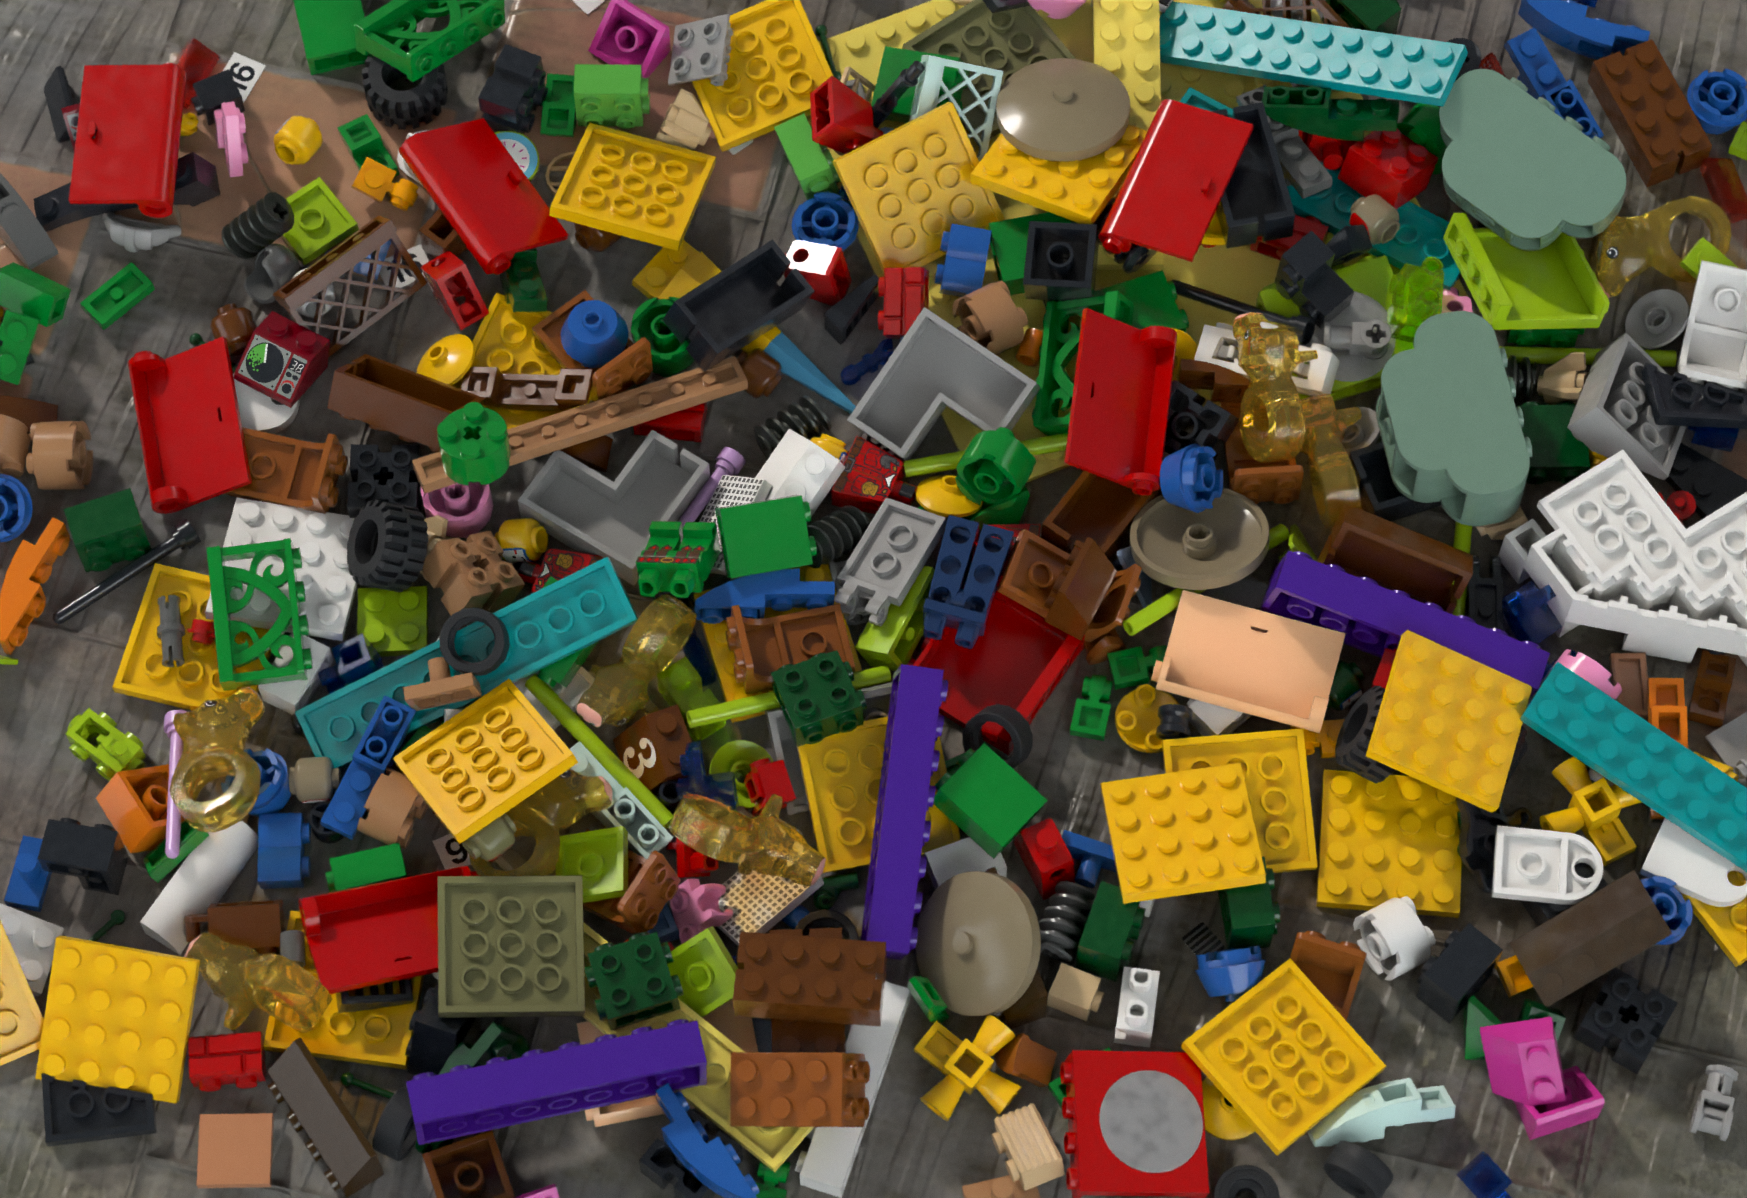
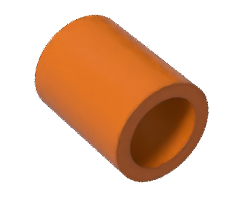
(1029, 348)

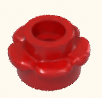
(202, 631)

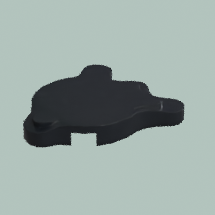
(1478, 838)

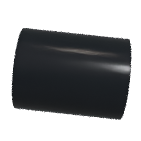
(668, 788)

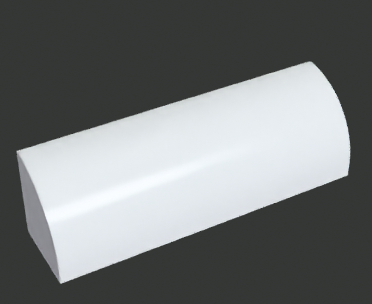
(199, 883)

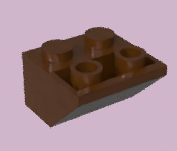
(1080, 589)

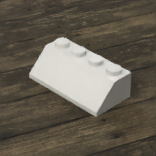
(800, 469)

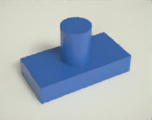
(1092, 855)
(28, 880)

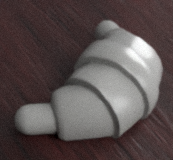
(136, 233)

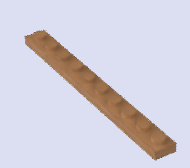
(604, 417)

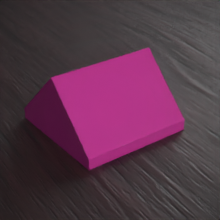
(631, 37)
(1581, 1105)

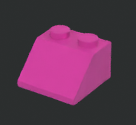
(1524, 1061)

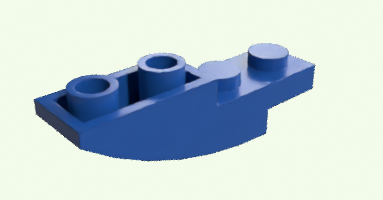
(1569, 27)
(1545, 80)
(759, 591)
(371, 758)
(708, 1162)

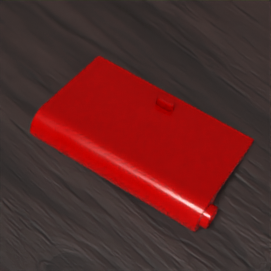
(135, 140)
(481, 192)
(1163, 192)
(1121, 401)
(183, 439)
(375, 931)

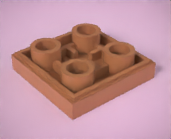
(235, 1150)

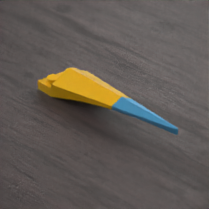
(680, 271)

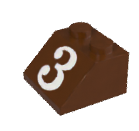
(654, 747)

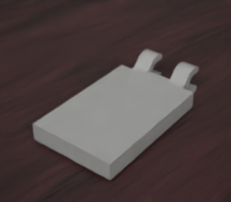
(888, 558)

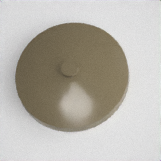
(1063, 109)
(1202, 547)
(978, 943)

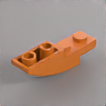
(21, 591)
(1667, 712)

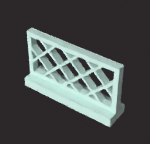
(928, 90)

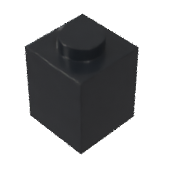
(214, 91)

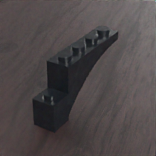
(194, 185)

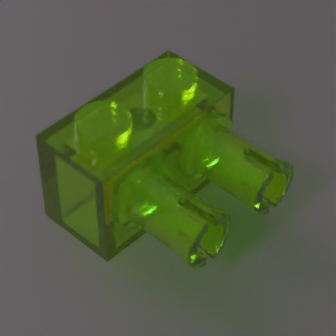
(1415, 297)

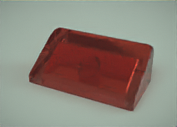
(197, 63)
(1725, 187)

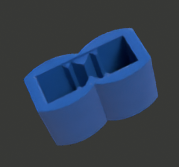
(964, 260)
(282, 849)

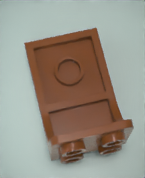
(616, 376)
(293, 471)
(1256, 479)
(1034, 570)
(786, 639)
(649, 888)
(1330, 967)
(799, 1089)

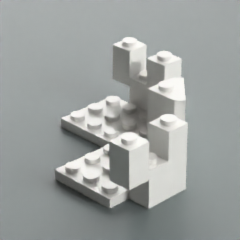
(1634, 567)

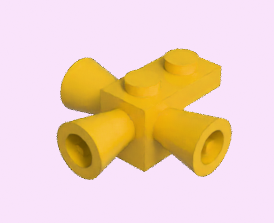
(1593, 810)
(966, 1066)

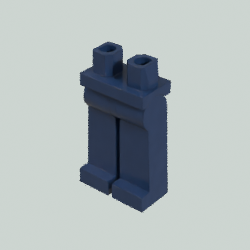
(968, 607)

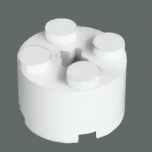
(1394, 937)

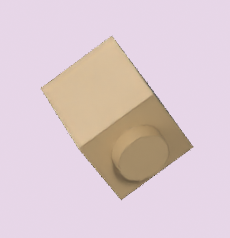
(1075, 992)

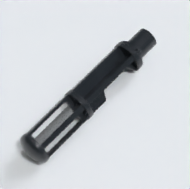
(888, 101)

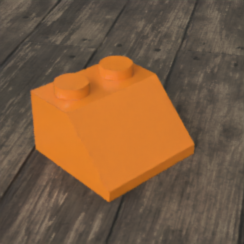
(138, 806)

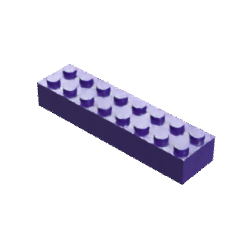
(1379, 616)
(902, 808)
(556, 1081)

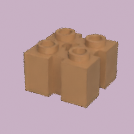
(472, 573)

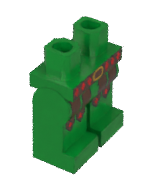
(677, 558)

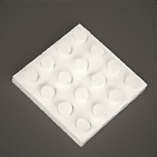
(323, 570)

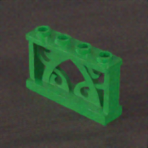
(426, 49)
(1060, 347)
(224, 580)

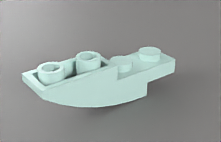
(643, 829)
(1379, 1106)

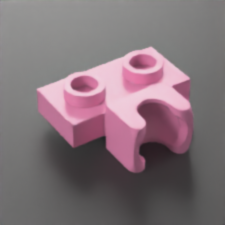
(229, 135)
(697, 908)

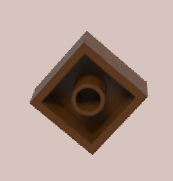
(469, 1169)

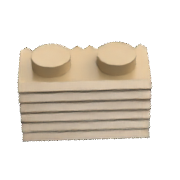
(1028, 1147)

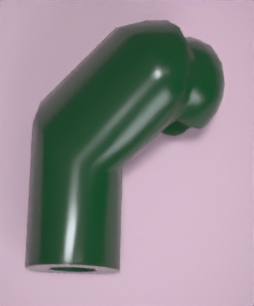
(833, 885)

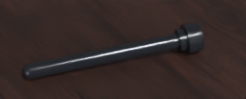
(1301, 325)
(182, 537)

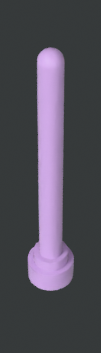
(728, 463)
(173, 824)

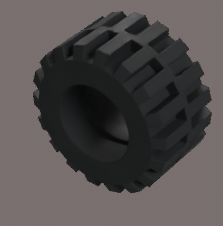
(407, 106)
(387, 545)
(1356, 736)

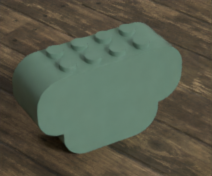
(1524, 164)
(1454, 421)

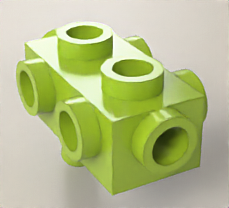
(114, 749)

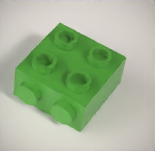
(611, 95)
(808, 159)

